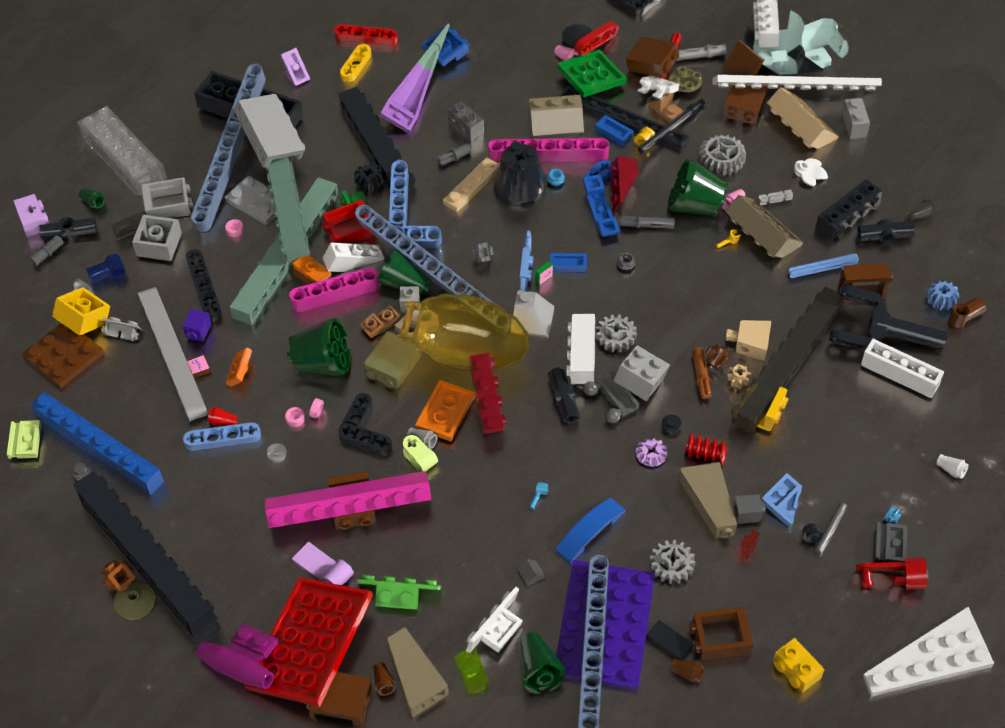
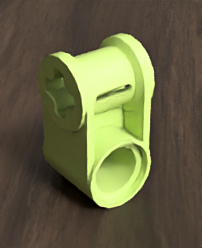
(418, 453)

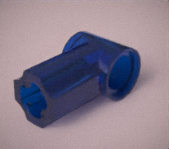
(111, 267)

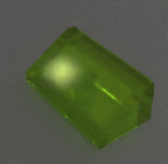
(472, 671)

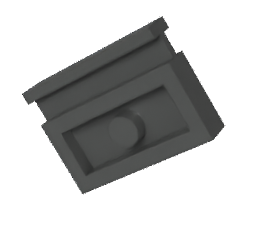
(890, 542)

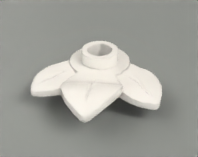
(810, 171)

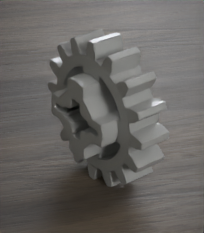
(616, 333)
(682, 560)

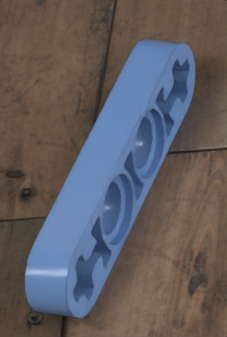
(222, 439)

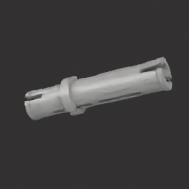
(707, 51)

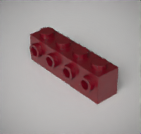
(486, 394)

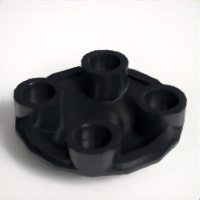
(574, 33)

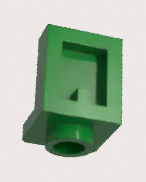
(347, 199)

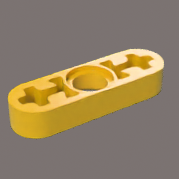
(345, 73)

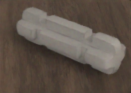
(775, 197)

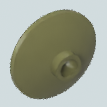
(137, 608)

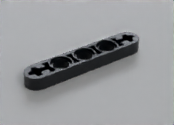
(203, 278)

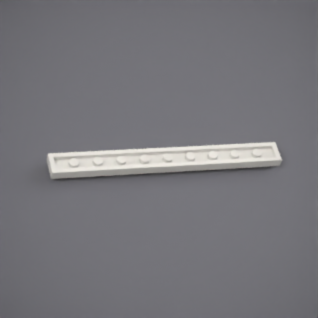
(790, 82)

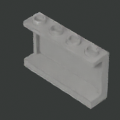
(269, 128)

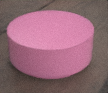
(234, 228)
(316, 408)
(295, 417)

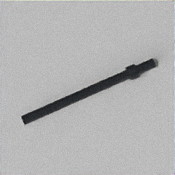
(690, 111)

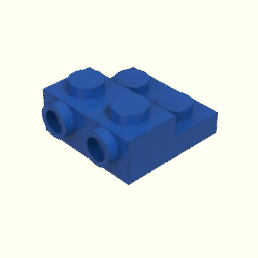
(453, 46)

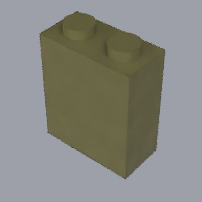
(391, 360)

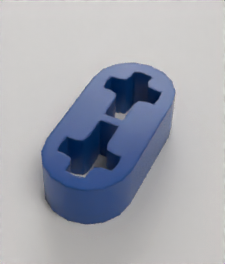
(597, 169)

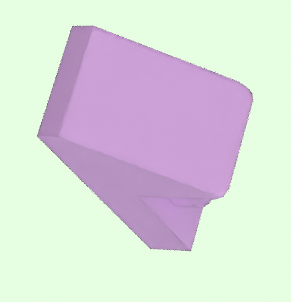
(294, 67)

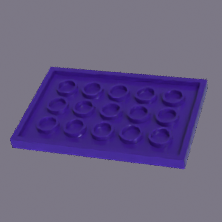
(625, 624)

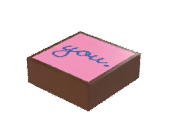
(199, 366)

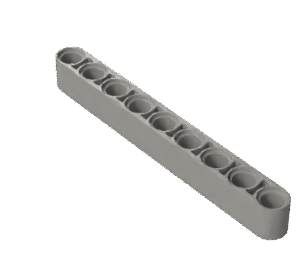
(172, 354)

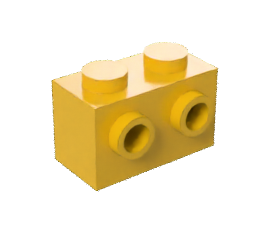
(798, 665)

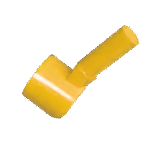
(731, 239)

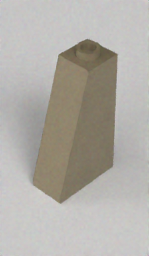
(710, 496)
(416, 674)

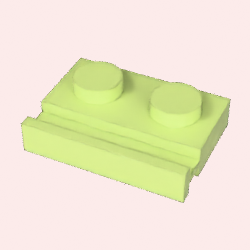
(24, 439)

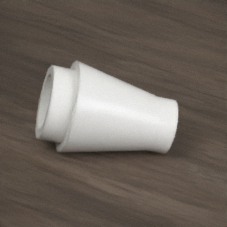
(953, 466)

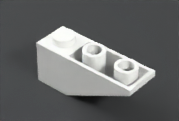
(345, 257)

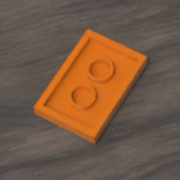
(445, 410)

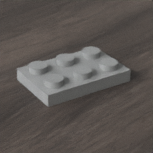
(253, 199)

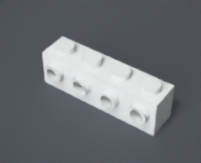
(766, 23)
(582, 348)
(902, 368)

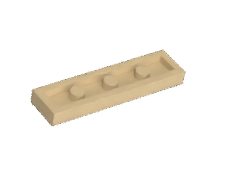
(471, 185)

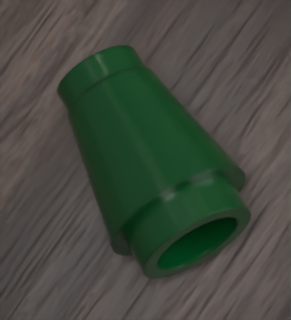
(92, 198)

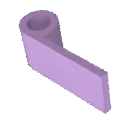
(322, 566)

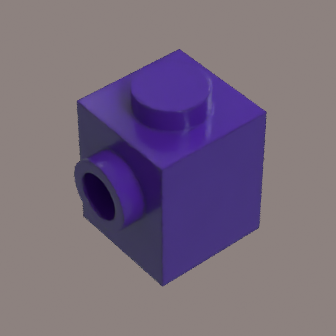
(196, 325)

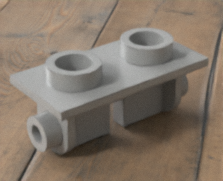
(114, 326)

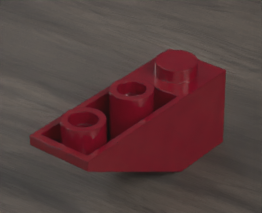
(624, 172)

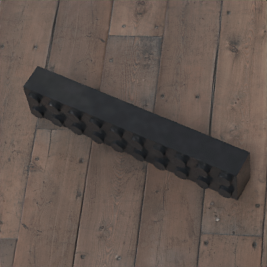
(147, 556)

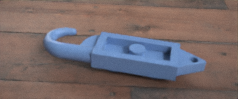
(526, 262)

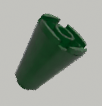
(402, 273)
(539, 664)

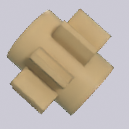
(739, 376)

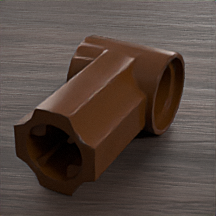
(964, 312)

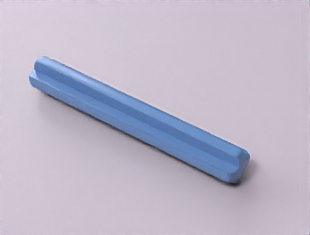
(823, 265)

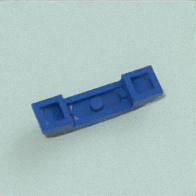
(599, 206)
(588, 527)

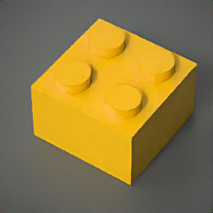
(80, 311)

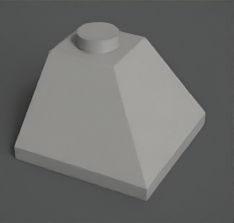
(534, 313)

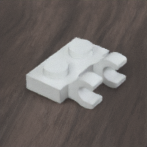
(654, 83)

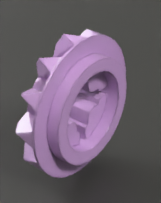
(651, 459)

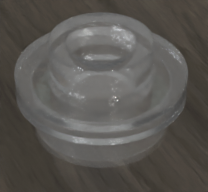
(276, 457)

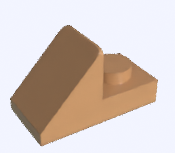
(665, 107)

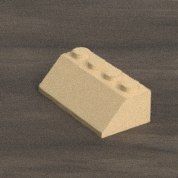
(801, 119)

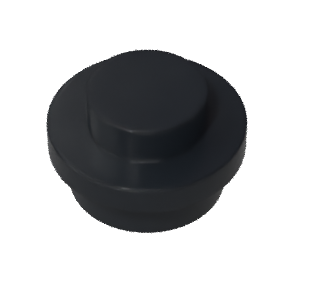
(671, 423)
(812, 532)

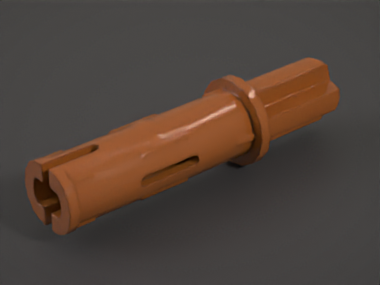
(703, 379)

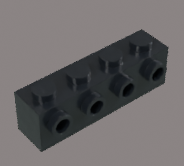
(849, 209)

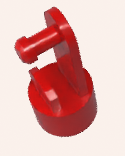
(915, 572)

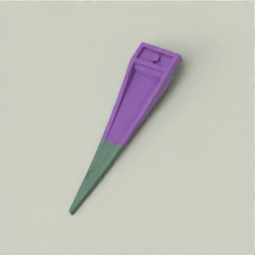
(406, 101)

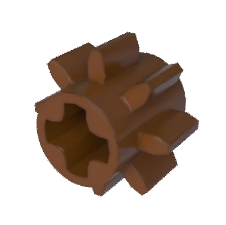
(717, 355)

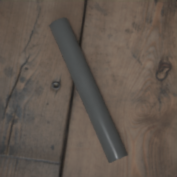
(830, 528)

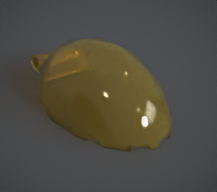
(462, 326)

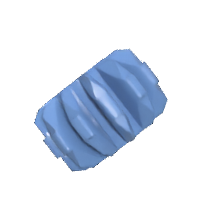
(942, 295)

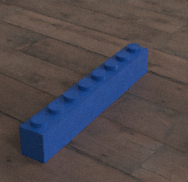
(97, 443)

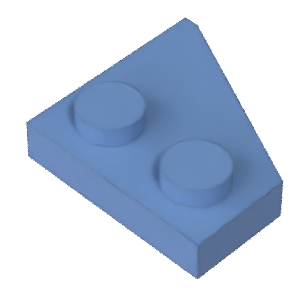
(783, 499)

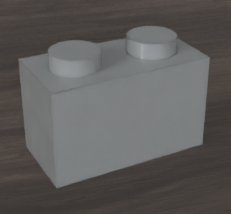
(855, 118)

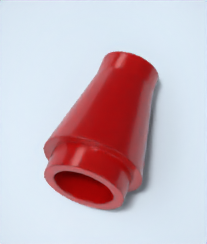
(220, 417)

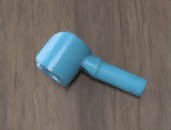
(541, 488)

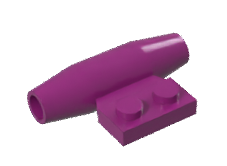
(242, 657)

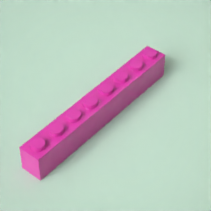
(347, 499)

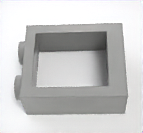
(166, 188)

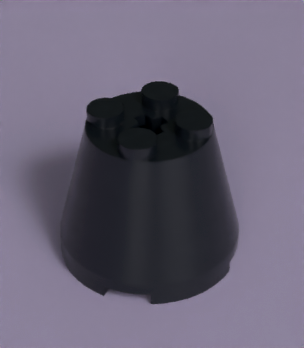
(519, 175)

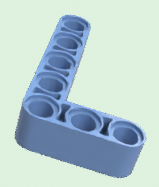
(400, 211)

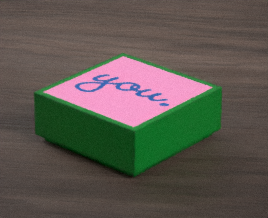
(543, 273)

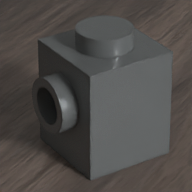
(748, 508)

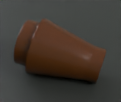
(688, 669)
(384, 681)

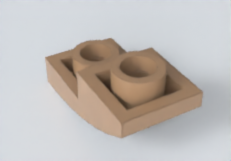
(381, 322)

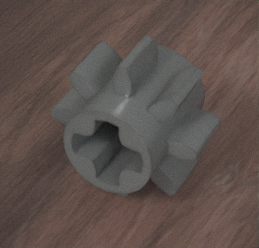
(482, 252)

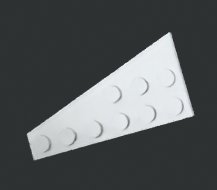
(940, 654)

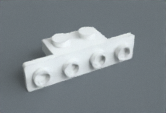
(498, 627)

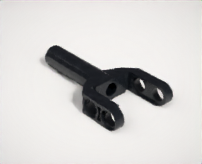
(883, 325)

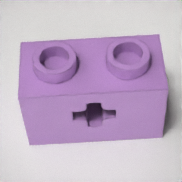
(30, 214)

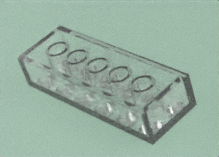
(121, 149)

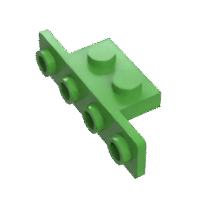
(397, 593)

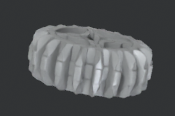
(722, 155)

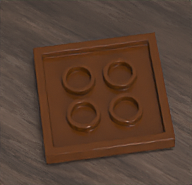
(62, 354)

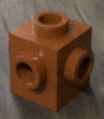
(123, 575)

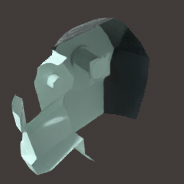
(799, 47)

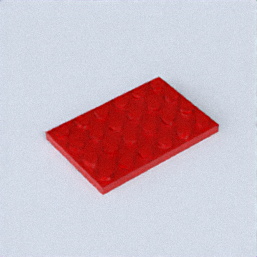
(312, 639)

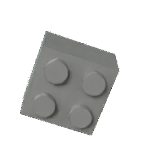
(157, 237)
(641, 373)

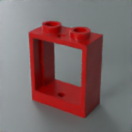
(341, 215)

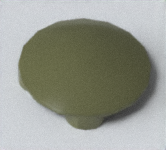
(687, 79)

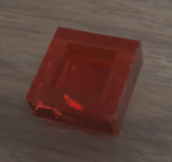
(749, 543)

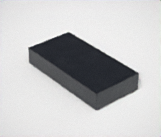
(669, 640)

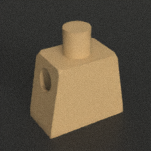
(751, 338)

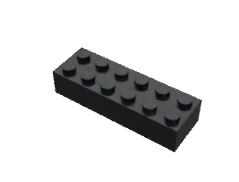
(219, 93)

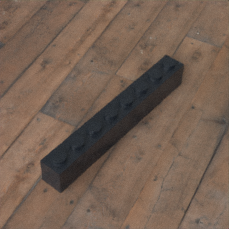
(372, 133)

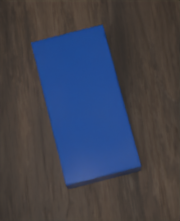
(614, 130)
(569, 262)

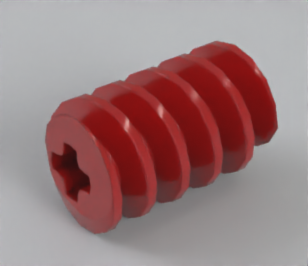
(706, 448)

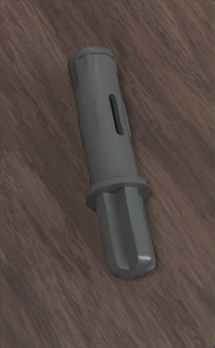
(643, 221)

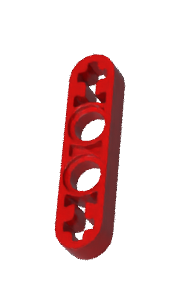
(366, 34)
(596, 38)

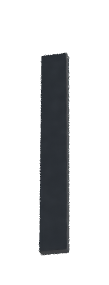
(629, 119)

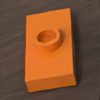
(311, 269)
(238, 367)

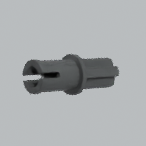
(454, 154)
(46, 250)

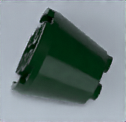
(697, 191)
(321, 349)

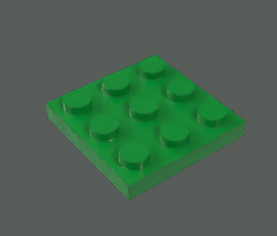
(591, 73)

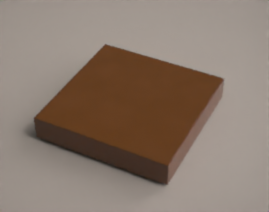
(743, 61)

